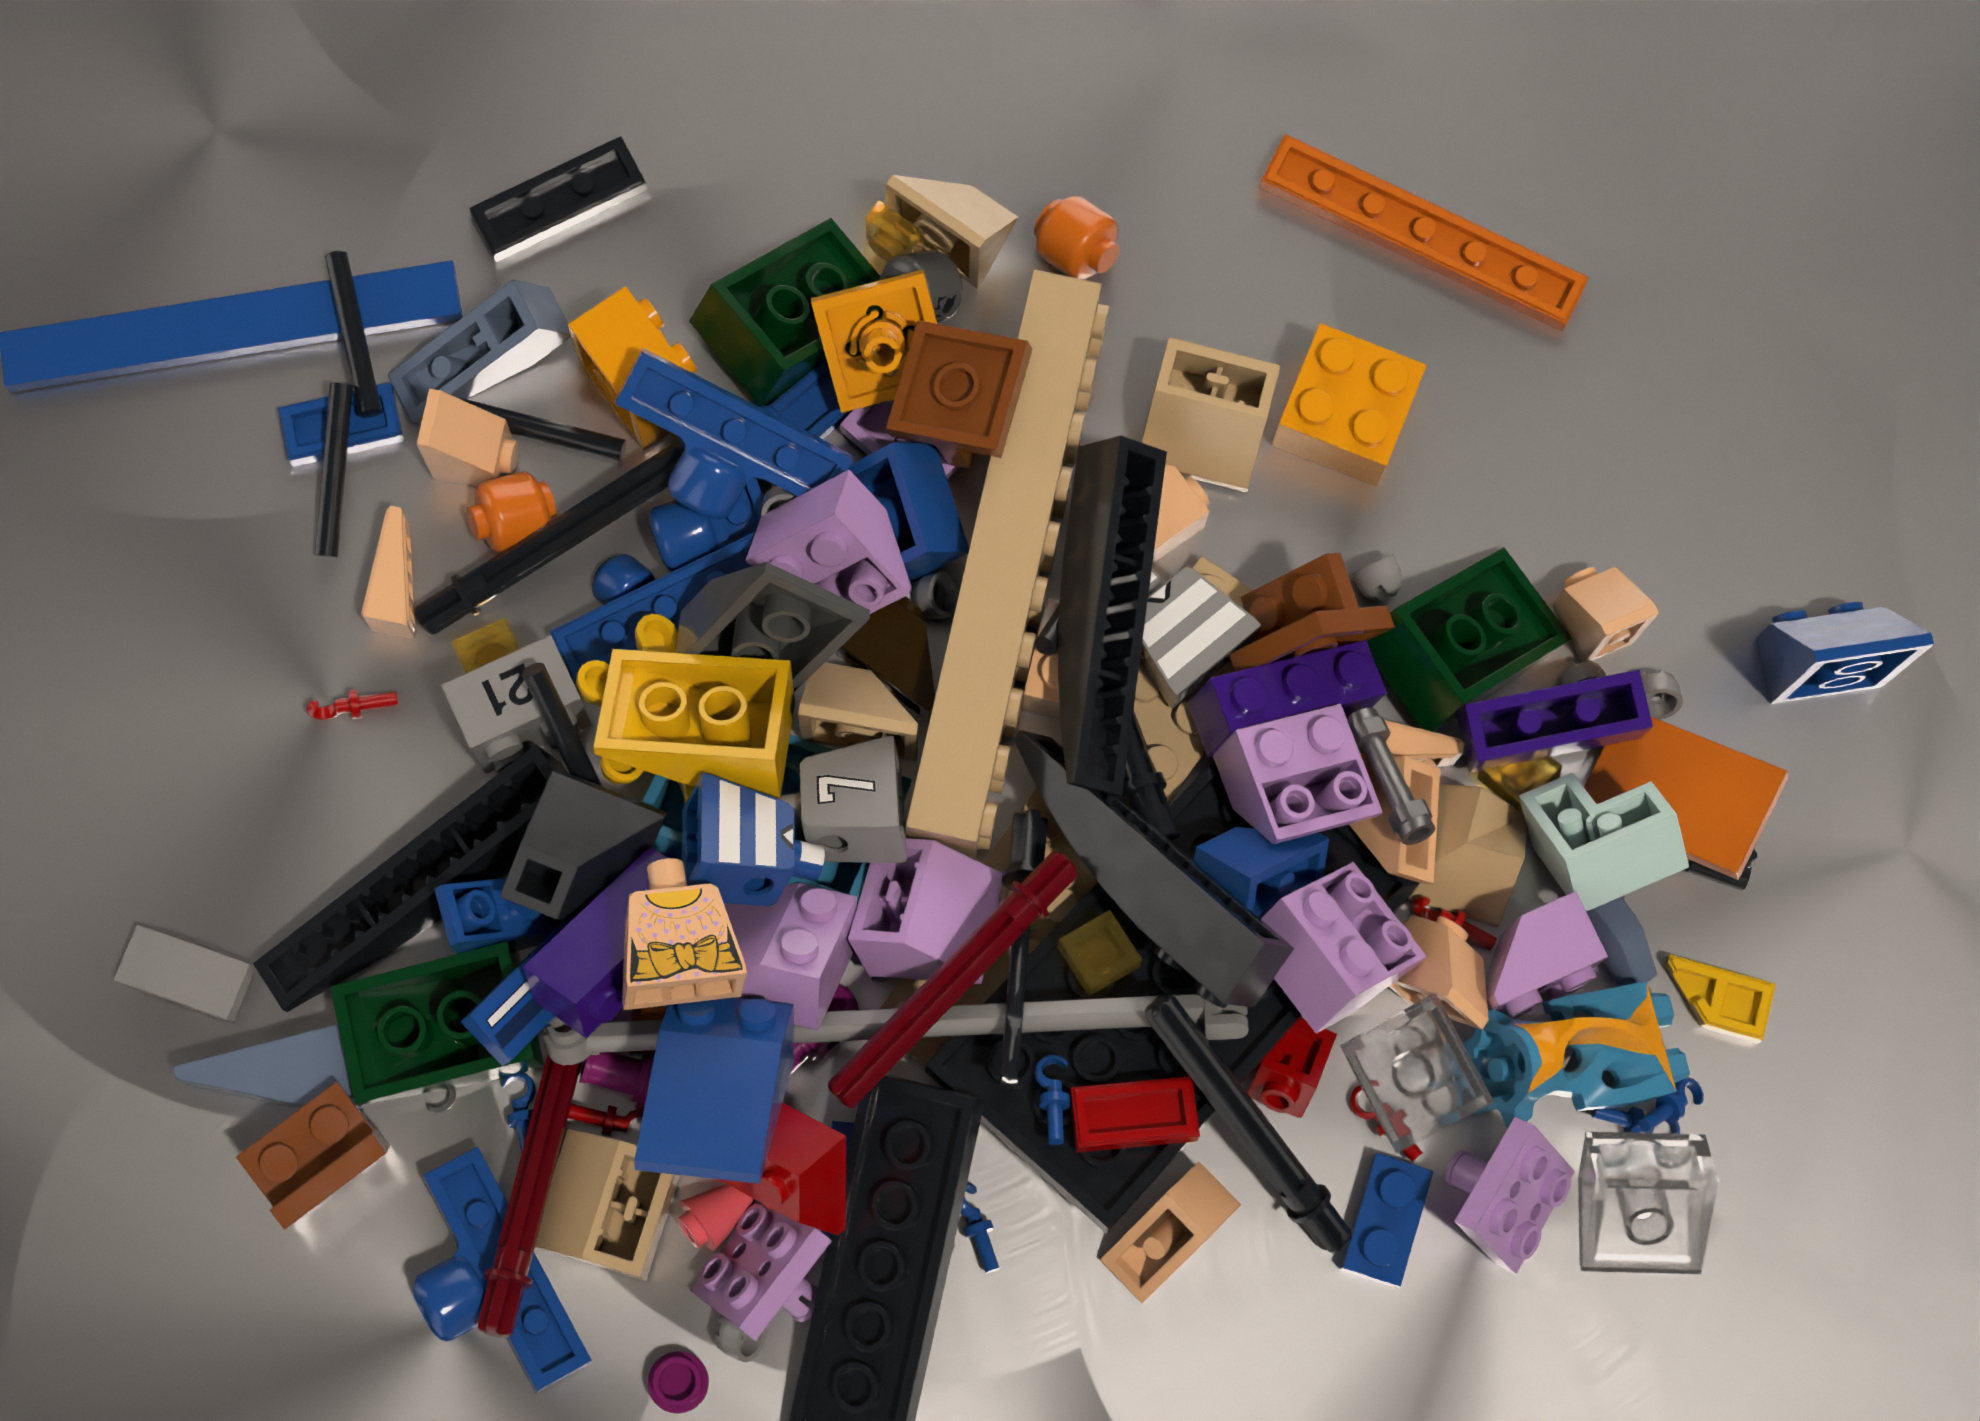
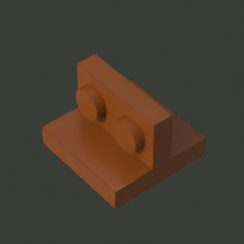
(959, 391)
(1308, 614)
(312, 1154)

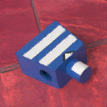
(743, 843)

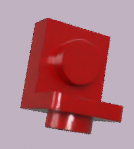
(1293, 1070)

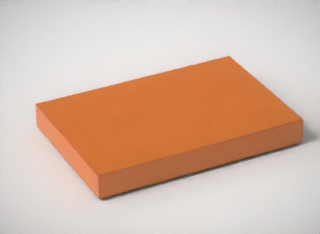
(1714, 790)

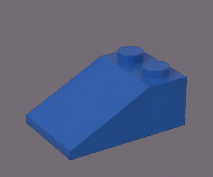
(919, 504)
(1837, 651)
(716, 1088)

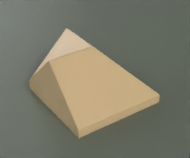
(955, 221)
(853, 707)
(1476, 854)

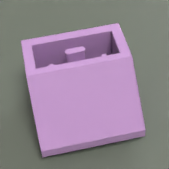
(836, 541)
(1297, 775)
(921, 910)
(1343, 946)
(1543, 953)

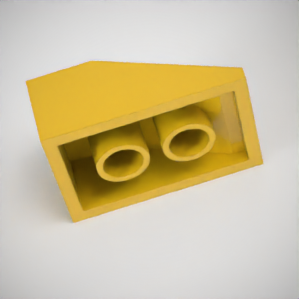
(698, 716)

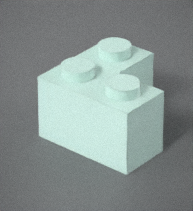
(1605, 845)

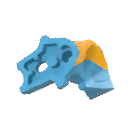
(1616, 1038)

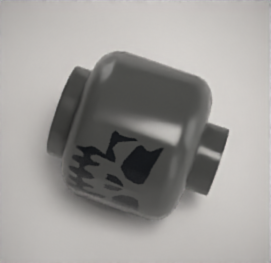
(941, 277)

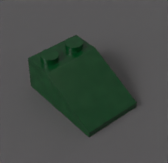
(764, 314)
(1466, 639)
(407, 1030)

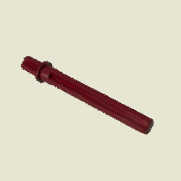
(953, 978)
(528, 1200)

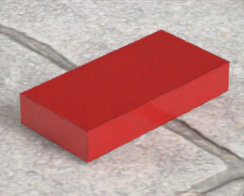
(1134, 1114)

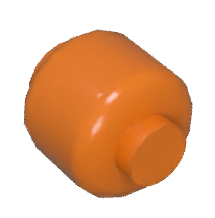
(1077, 237)
(510, 509)

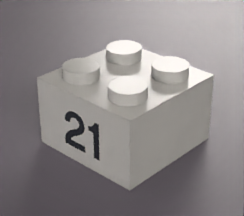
(499, 710)

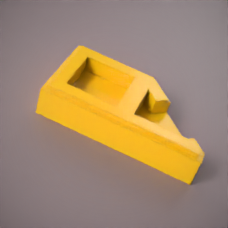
(1723, 998)

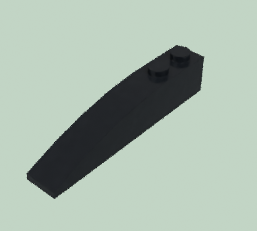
(1105, 605)
(1160, 886)
(399, 896)

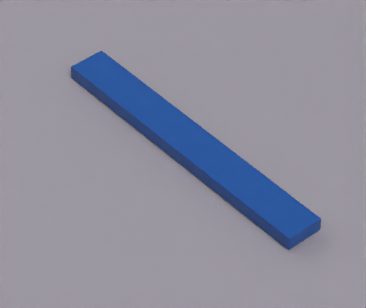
(223, 327)

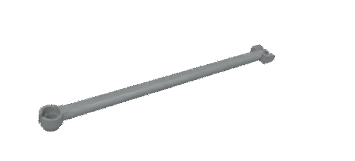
(569, 1047)

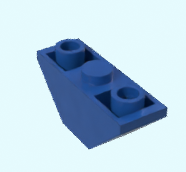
(480, 918)

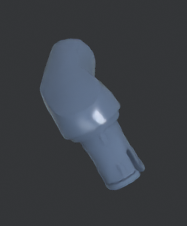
(1624, 942)

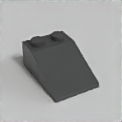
(769, 616)

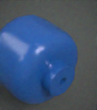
(619, 577)

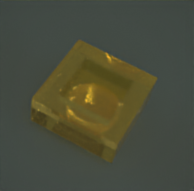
(891, 233)
(485, 645)
(1520, 778)
(1099, 953)

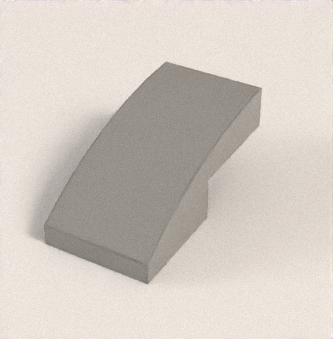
(184, 973)

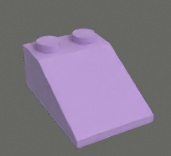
(796, 948)

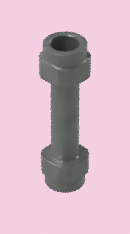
(1410, 817)

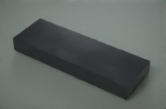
(558, 199)

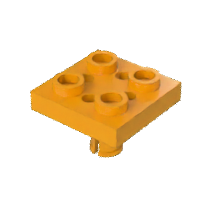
(883, 347)

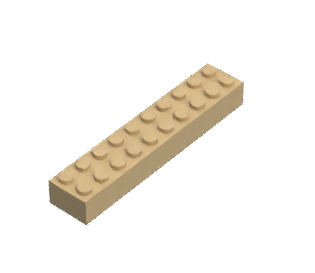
(1002, 570)

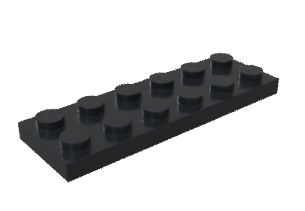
(893, 1258)

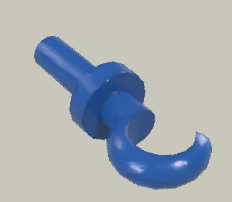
(1053, 1100)
(1672, 1106)
(521, 1114)
(1628, 1120)
(979, 1231)

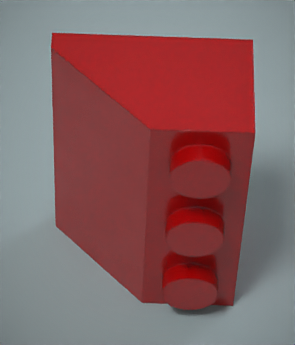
(803, 1173)

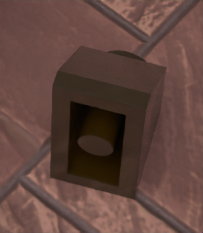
(898, 653)

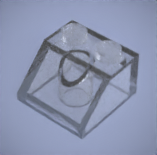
(1416, 1073)
(1645, 1202)

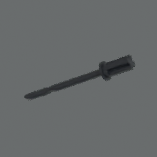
(1026, 853)

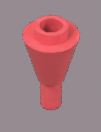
(712, 1215)

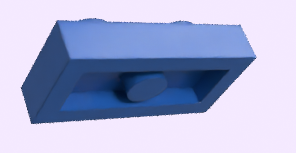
(1386, 1220)

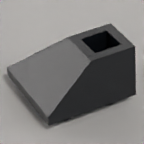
(578, 845)

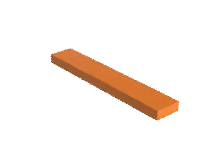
(1423, 232)

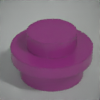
(678, 1382)

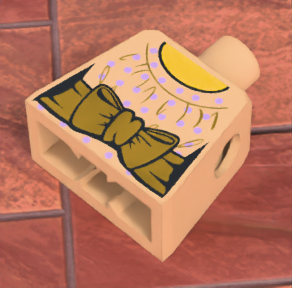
(678, 943)

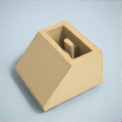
(1210, 412)
(604, 1207)

